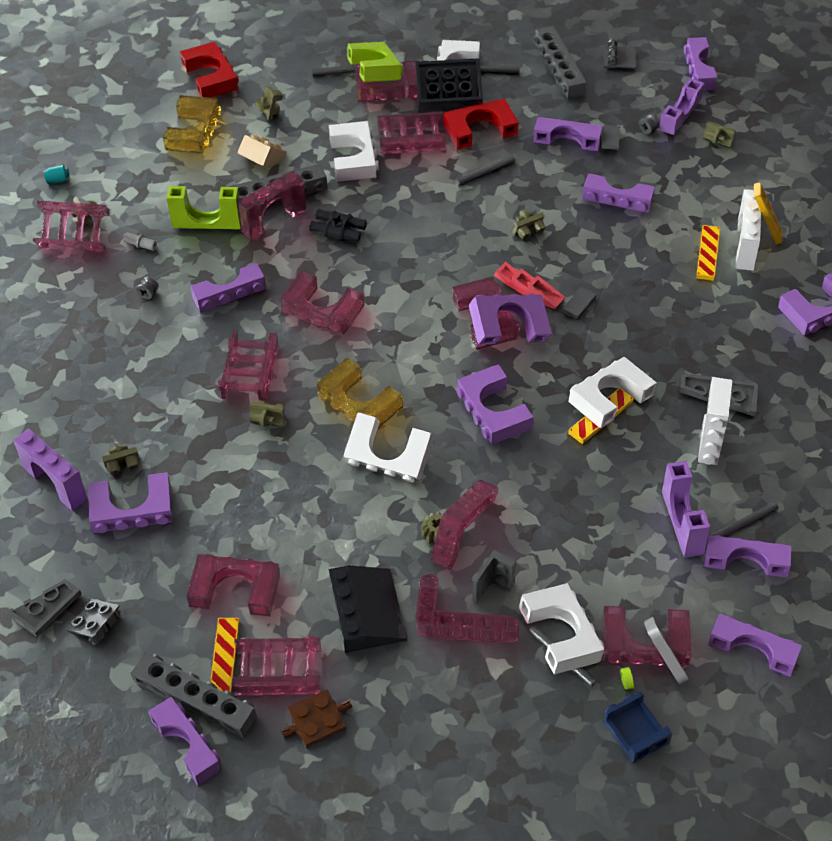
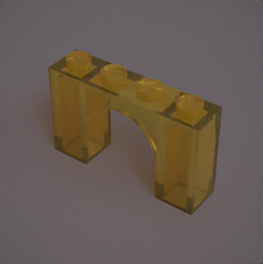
(195, 138)
(343, 377)

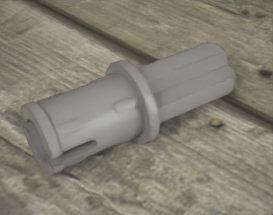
(140, 241)

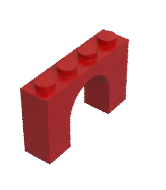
(210, 56)
(494, 112)

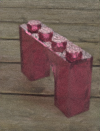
(385, 91)
(252, 206)
(465, 293)
(334, 317)
(211, 570)
(622, 648)

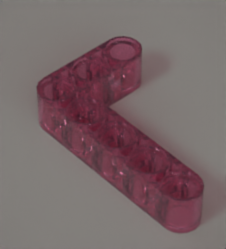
(458, 518)
(458, 620)

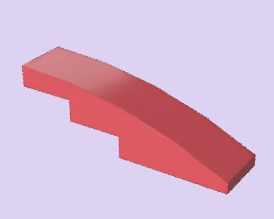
(526, 284)

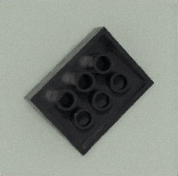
(448, 84)
(366, 607)

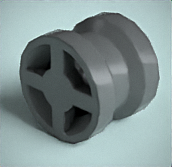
(649, 123)
(147, 287)

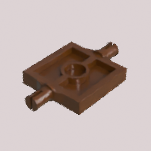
(316, 718)

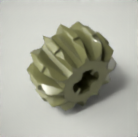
(430, 527)

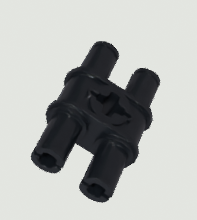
(338, 225)

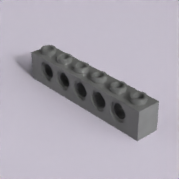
(560, 62)
(313, 176)
(237, 723)

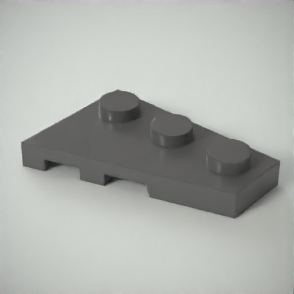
(41, 611)

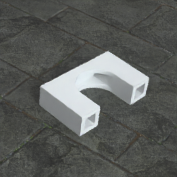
(458, 50)
(358, 166)
(749, 225)
(619, 374)
(715, 421)
(408, 464)
(562, 604)

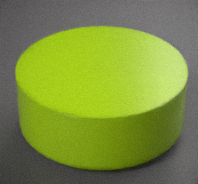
(627, 678)

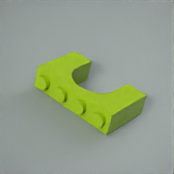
(375, 61)
(186, 216)

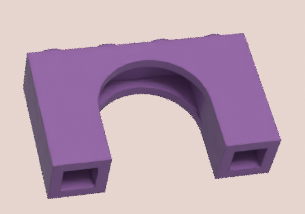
(527, 307)
(805, 315)
(493, 424)
(40, 458)
(155, 510)
(689, 526)

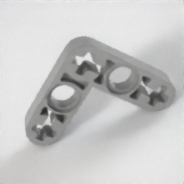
(664, 649)

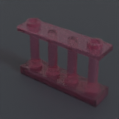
(411, 143)
(65, 210)
(264, 374)
(277, 684)

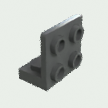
(496, 568)

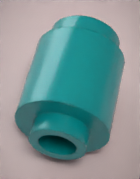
(56, 174)

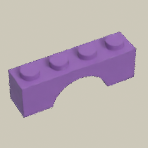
(697, 52)
(674, 117)
(585, 134)
(635, 198)
(210, 295)
(772, 557)
(732, 633)
(171, 721)

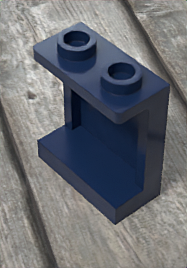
(636, 727)

